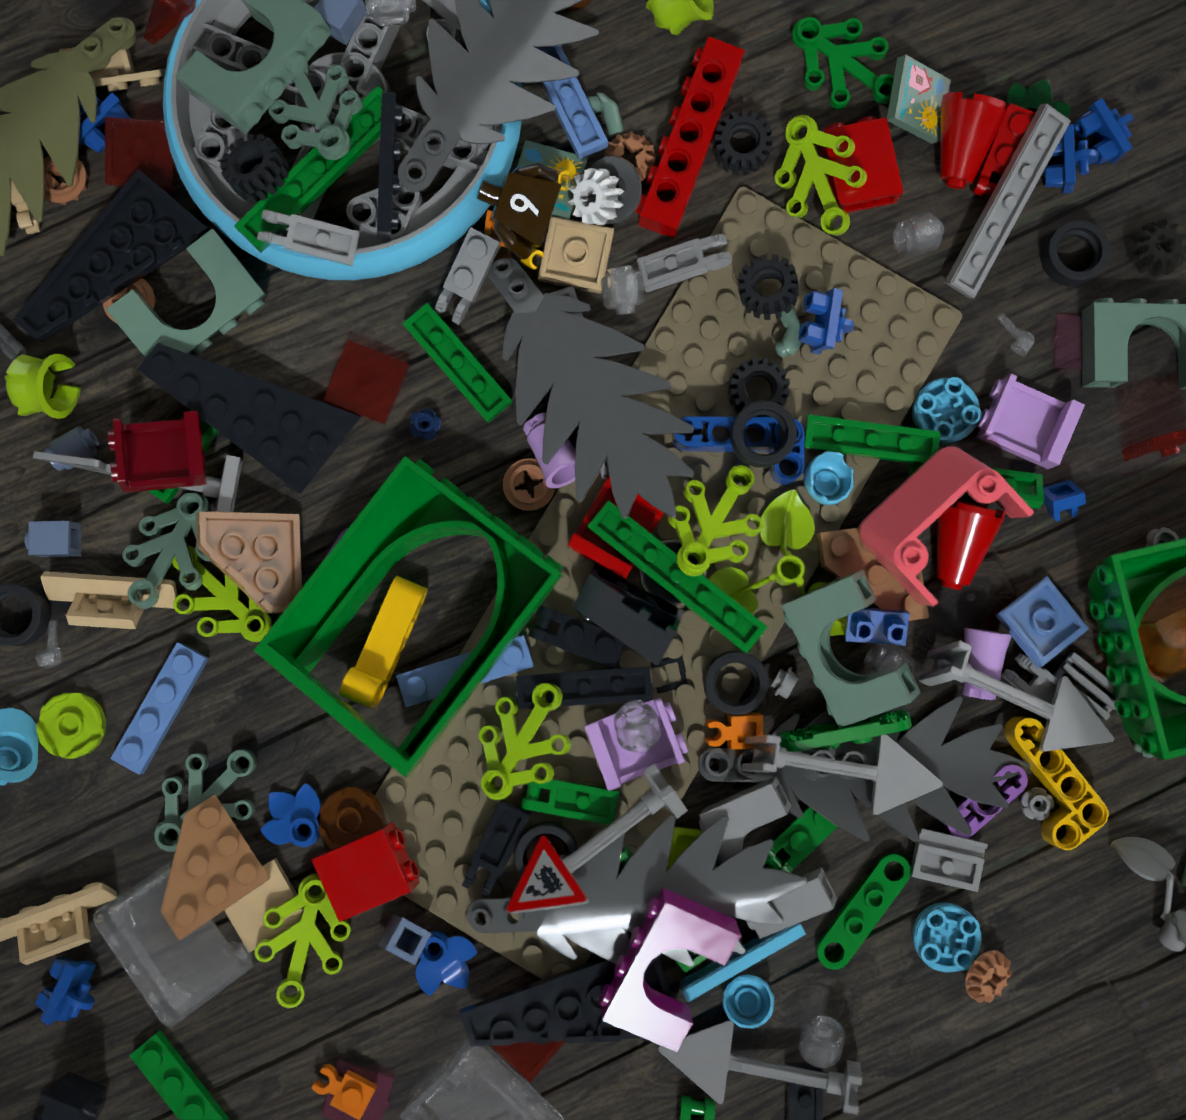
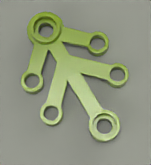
(816, 170)
(712, 525)
(225, 598)
(518, 744)
(304, 933)

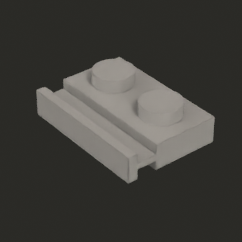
(948, 859)

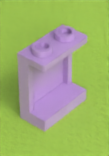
(1028, 422)
(622, 765)

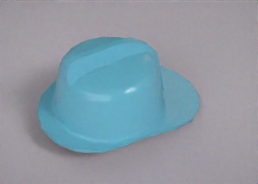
(17, 746)

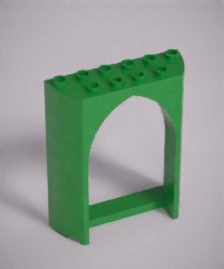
(399, 518)
(1120, 596)

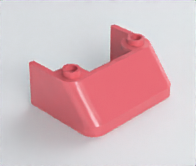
(895, 524)

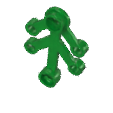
(840, 58)

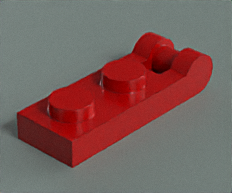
(1003, 147)

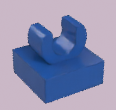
(1063, 497)

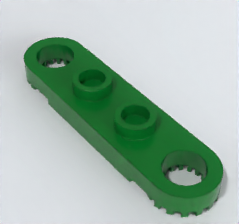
(829, 735)
(863, 911)

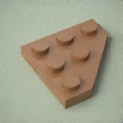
(256, 553)
(844, 554)
(208, 869)

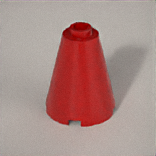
(966, 135)
(963, 540)

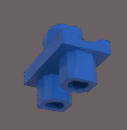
(1108, 129)
(89, 131)
(1065, 173)
(829, 320)
(877, 626)
(70, 991)

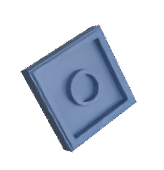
(1042, 622)

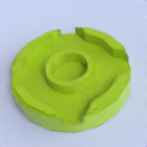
(71, 725)

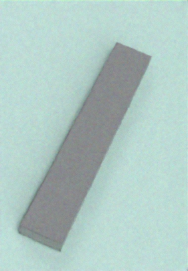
(1007, 200)

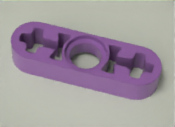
(1010, 791)

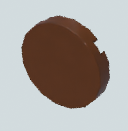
(349, 815)

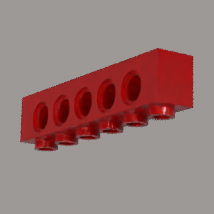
(724, 63)

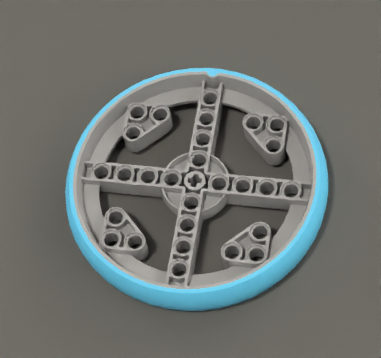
(197, 130)

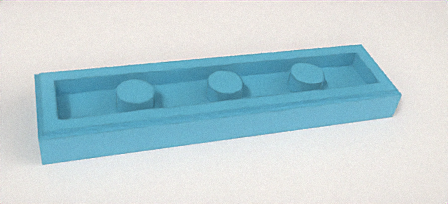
(756, 950)

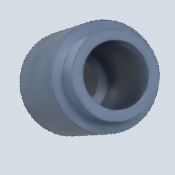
(74, 443)

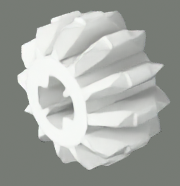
(595, 196)

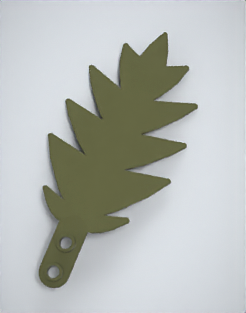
(47, 112)

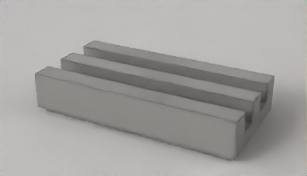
(1109, 702)

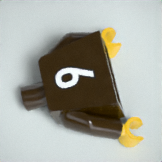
(523, 207)

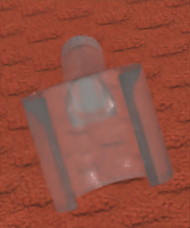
(1024, 339)
(52, 655)

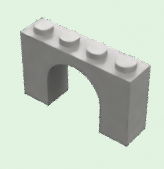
(751, 810)

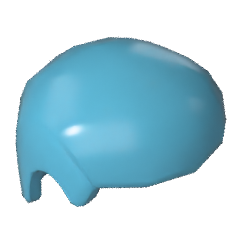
(828, 478)
(748, 1001)

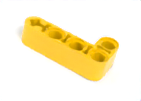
(385, 643)
(1051, 777)

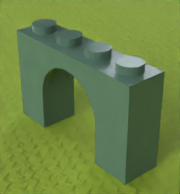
(247, 94)
(234, 291)
(1107, 332)
(847, 694)

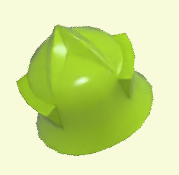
(678, 14)
(31, 385)

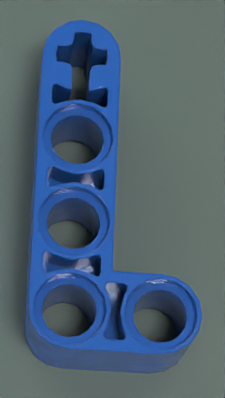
(770, 441)

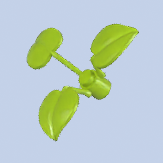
(785, 525)

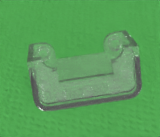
(168, 972)
(477, 1087)

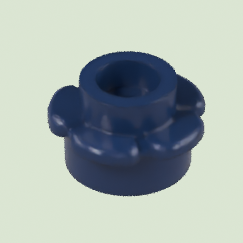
(430, 430)

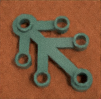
(318, 113)
(169, 545)
(196, 794)

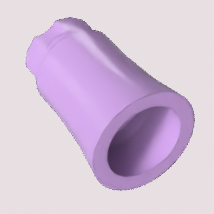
(561, 468)
(985, 656)

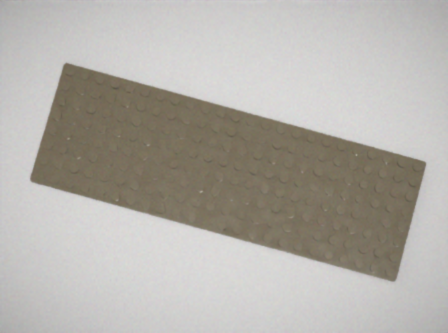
(697, 350)

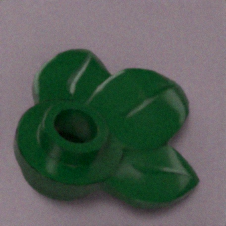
(1036, 94)

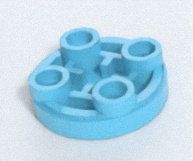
(947, 407)
(946, 937)

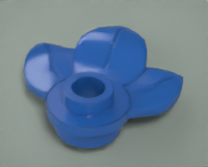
(289, 814)
(446, 965)

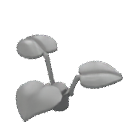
(1154, 864)

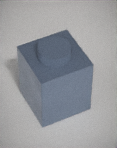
(342, 17)
(53, 539)
(404, 939)

